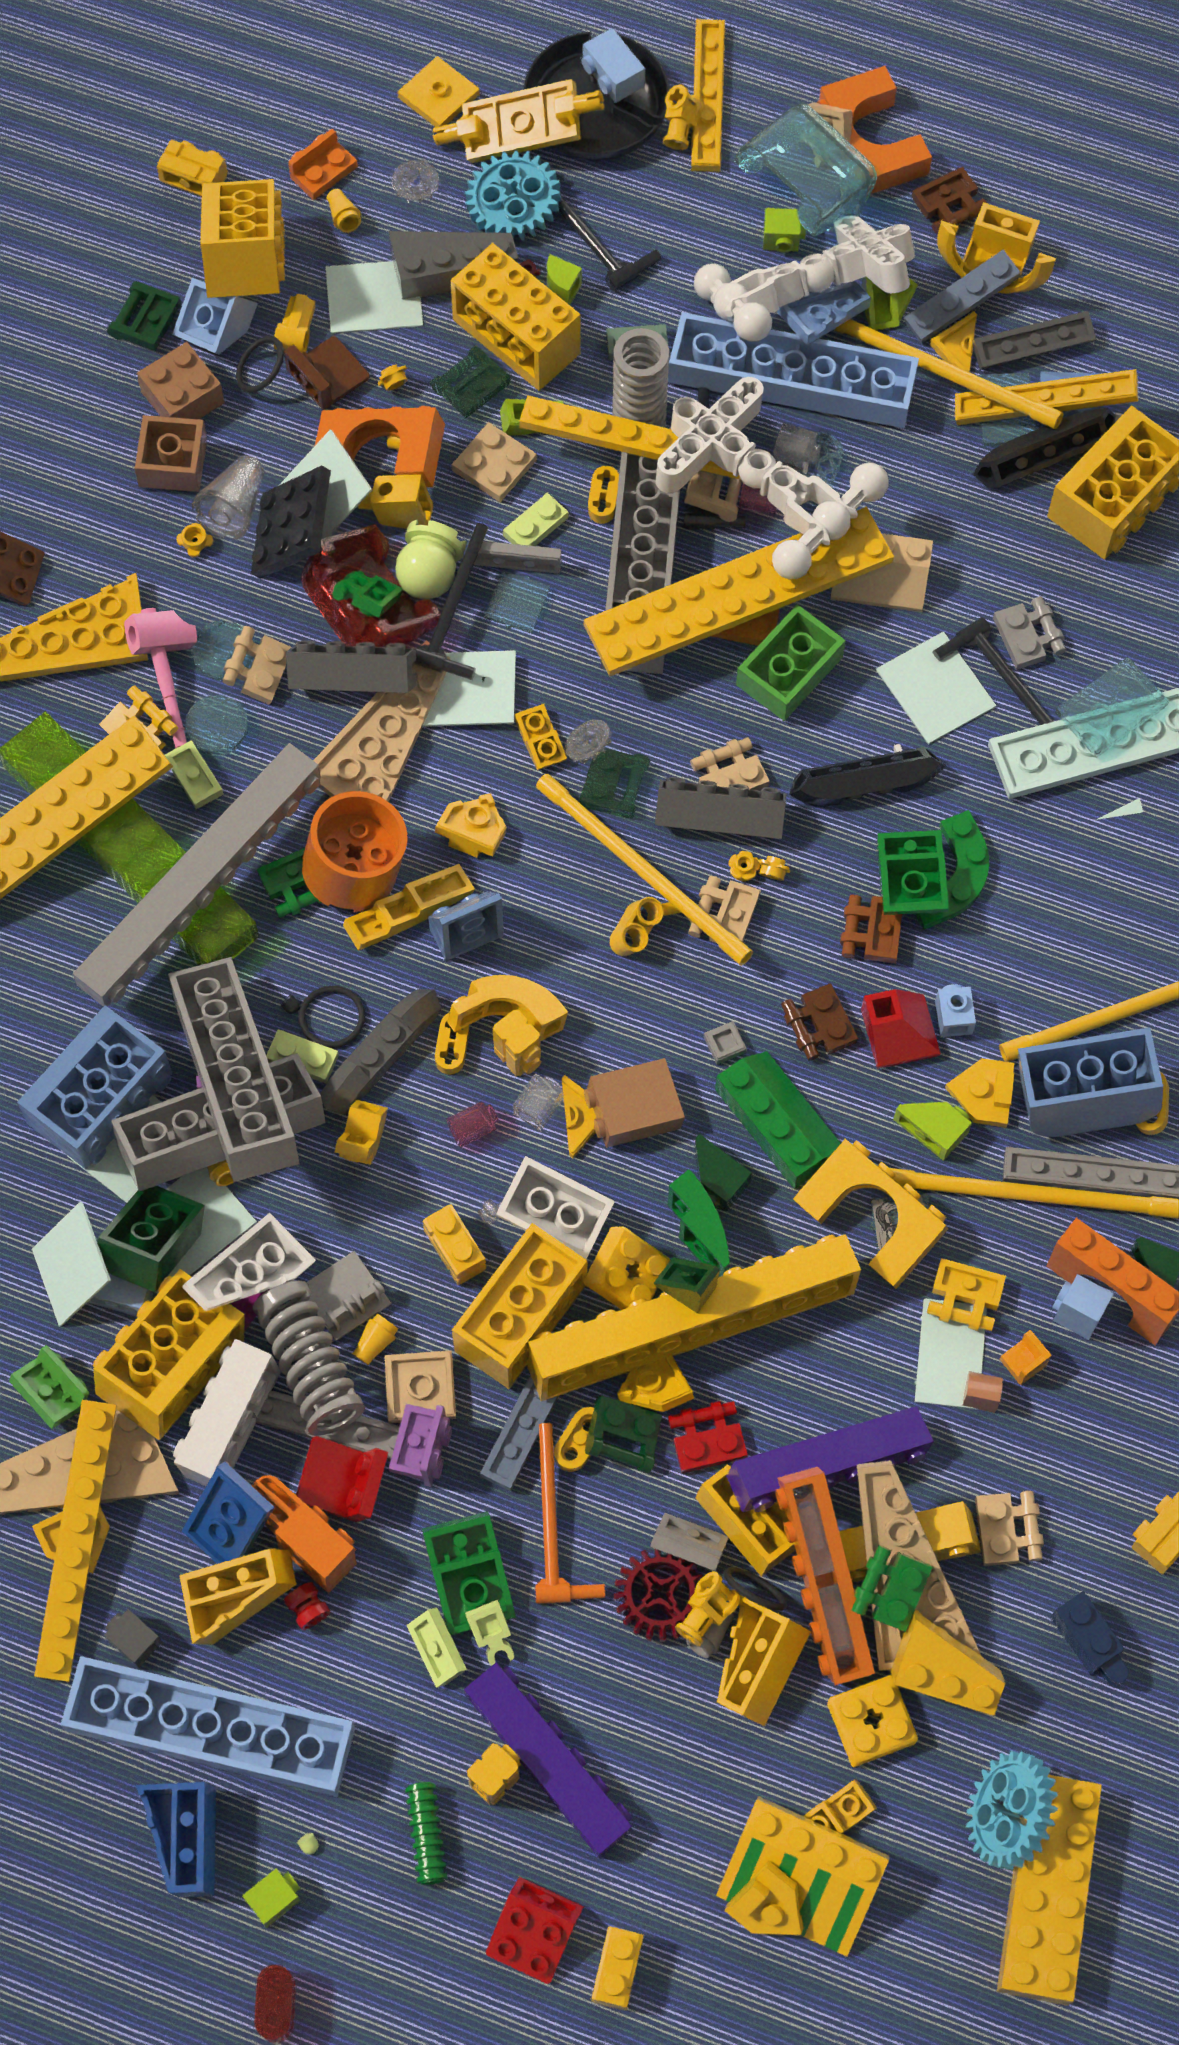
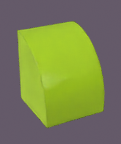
(563, 278)

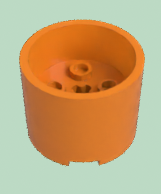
(354, 850)

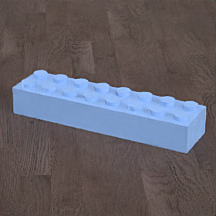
(812, 377)
(208, 1726)

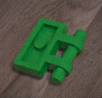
(369, 595)
(281, 879)
(900, 1592)

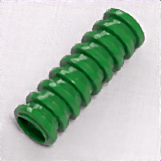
(426, 1833)

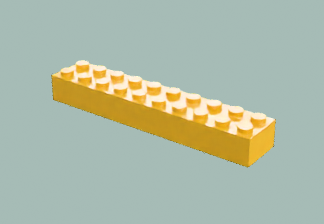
(662, 1326)

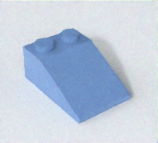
(467, 924)

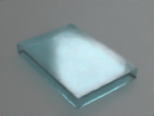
(1112, 707)

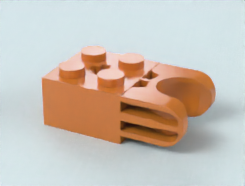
(305, 1531)

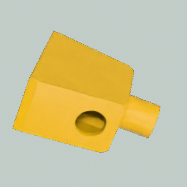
(399, 500)

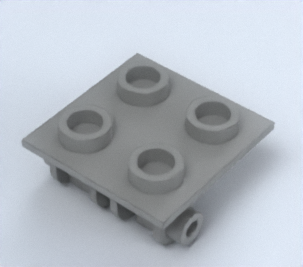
(347, 1295)

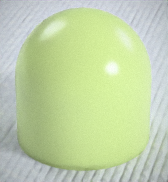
(308, 1844)

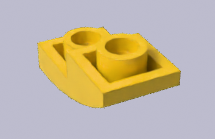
(540, 737)
(843, 1808)

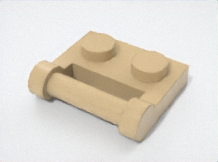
(704, 492)

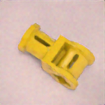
(681, 116)
(708, 1607)

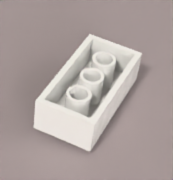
(225, 1417)

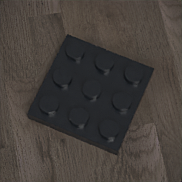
(290, 522)

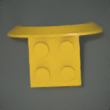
(993, 232)

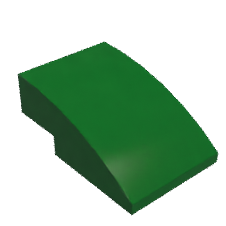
(912, 872)
(699, 1221)
(467, 1568)

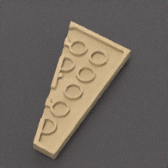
(379, 739)
(41, 1474)
(894, 1524)

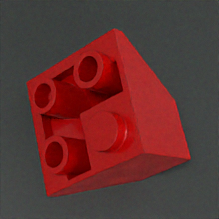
(899, 1027)

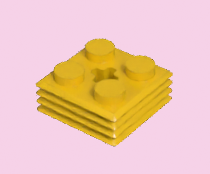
(609, 1273)
(863, 1741)

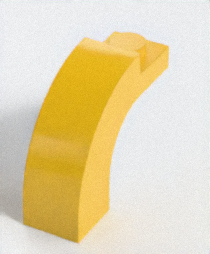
(507, 993)

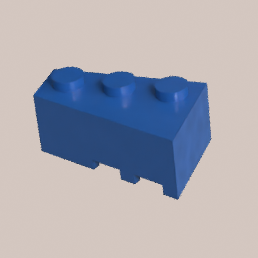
(184, 1834)

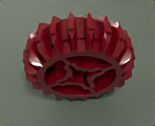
(640, 1570)

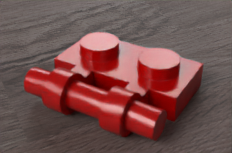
(711, 1446)

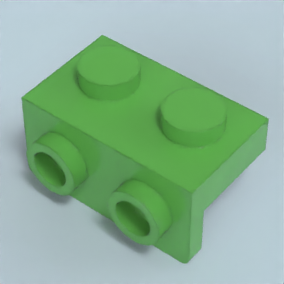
(50, 1387)

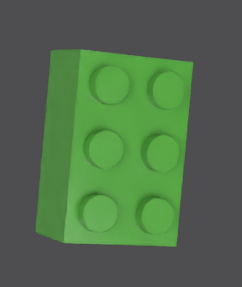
(790, 662)

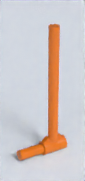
(553, 1588)

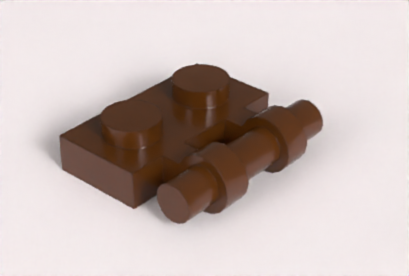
(946, 192)
(828, 1019)

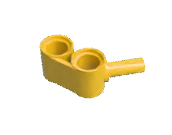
(637, 926)

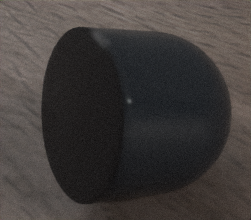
(291, 1004)

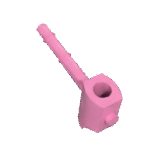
(158, 634)

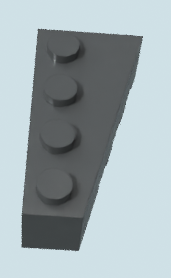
(431, 259)

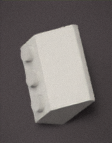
(555, 1205)

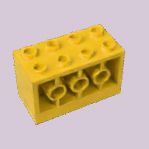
(242, 238)
(516, 316)
(1117, 483)
(519, 1302)
(165, 1356)

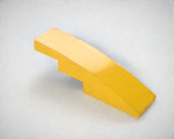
(408, 907)

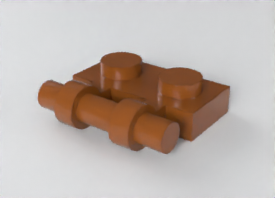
(882, 932)

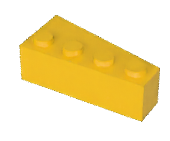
(947, 1528)

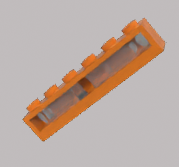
(825, 1575)

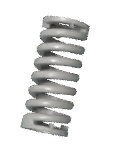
(641, 377)
(316, 1361)

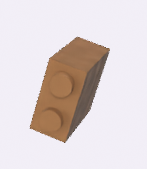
(634, 1103)

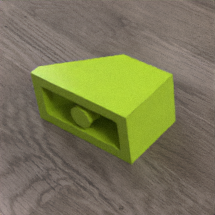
(934, 1125)

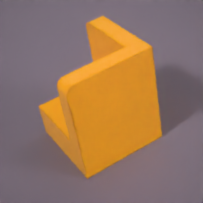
(1026, 1358)

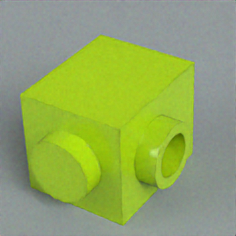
(782, 230)

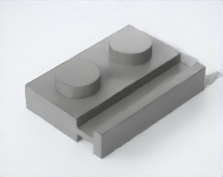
(689, 1541)

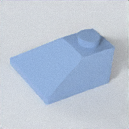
(213, 321)

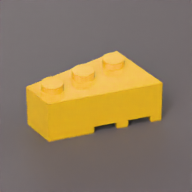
(755, 1534)
(234, 1591)
(759, 1660)
(945, 1668)

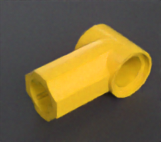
(296, 323)

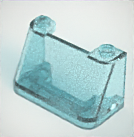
(814, 164)

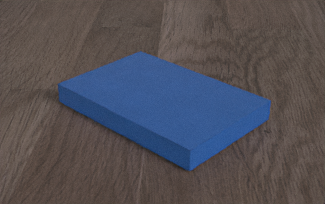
(227, 1516)

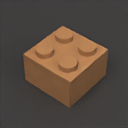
(181, 385)
(171, 453)

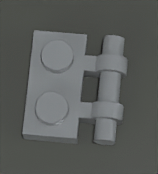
(1020, 636)

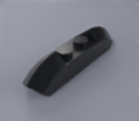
(1043, 447)
(857, 777)

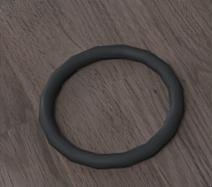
(272, 375)
(332, 1044)
(747, 1594)

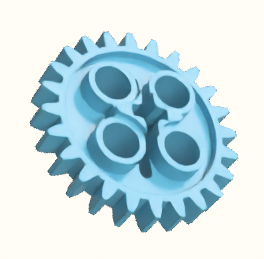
(513, 195)
(1025, 1790)

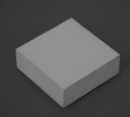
(725, 1042)

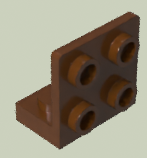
(326, 371)
(18, 569)

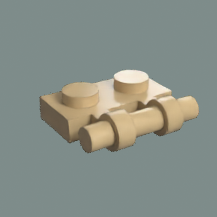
(266, 669)
(743, 771)
(735, 910)
(997, 1528)

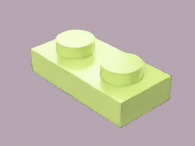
(536, 522)
(194, 775)
(316, 1058)
(436, 1647)

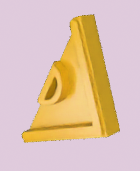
(956, 343)
(577, 1115)

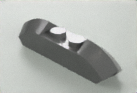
(380, 1050)

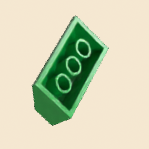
(777, 1116)

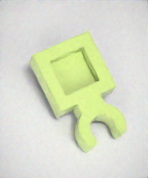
(489, 1629)

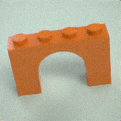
(866, 95)
(417, 428)
(1088, 1253)

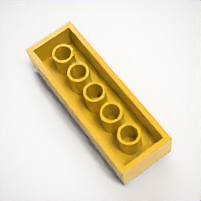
(1051, 1901)

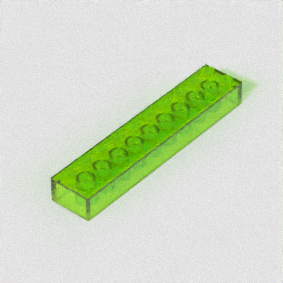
(129, 844)

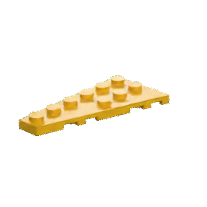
(74, 636)

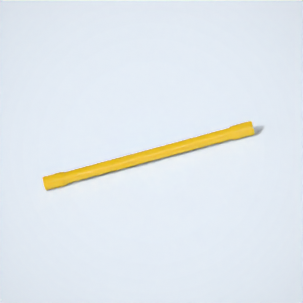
(1035, 410)
(727, 941)
(1091, 1021)
(1148, 1205)

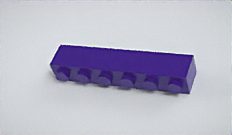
(887, 1438)
(548, 1760)

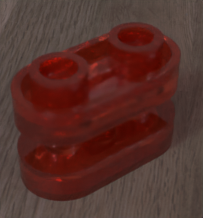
(275, 2003)

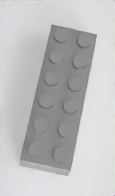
(181, 1133)

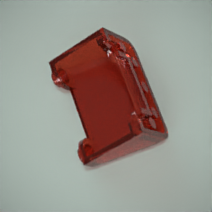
(365, 552)

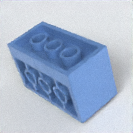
(95, 1080)

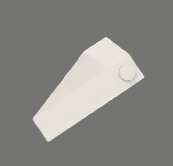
(252, 1264)

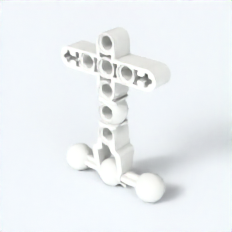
(859, 254)
(717, 437)

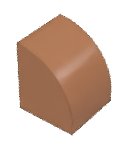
(982, 1391)

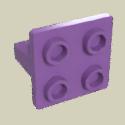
(420, 1443)

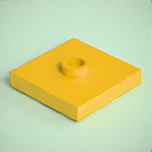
(438, 92)

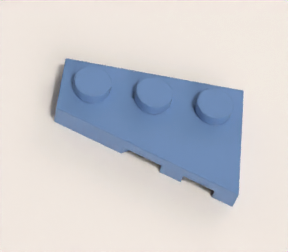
(824, 310)

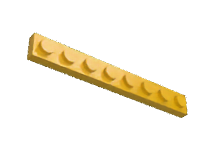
(602, 430)
(75, 1541)

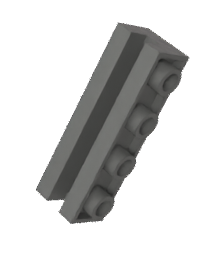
(351, 667)
(720, 808)

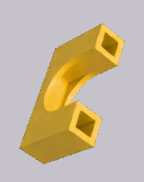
(852, 1170)

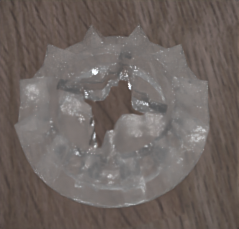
(407, 173)
(577, 742)

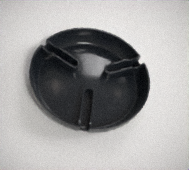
(620, 125)

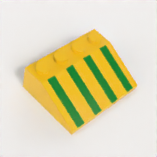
(831, 1871)

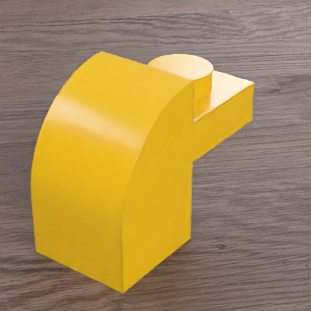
(362, 1132)

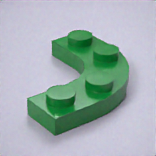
(970, 871)

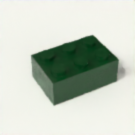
(150, 1236)

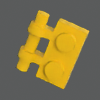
(141, 703)
(970, 1286)

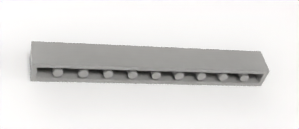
(197, 876)

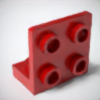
(341, 1479)
(533, 1930)

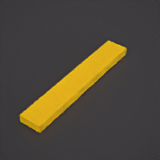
(709, 88)
(1059, 394)

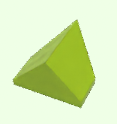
(886, 308)

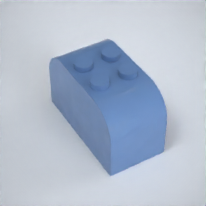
(1091, 1083)

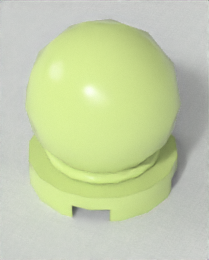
(429, 559)

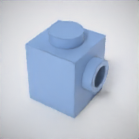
(955, 1011)

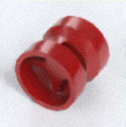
(307, 1606)

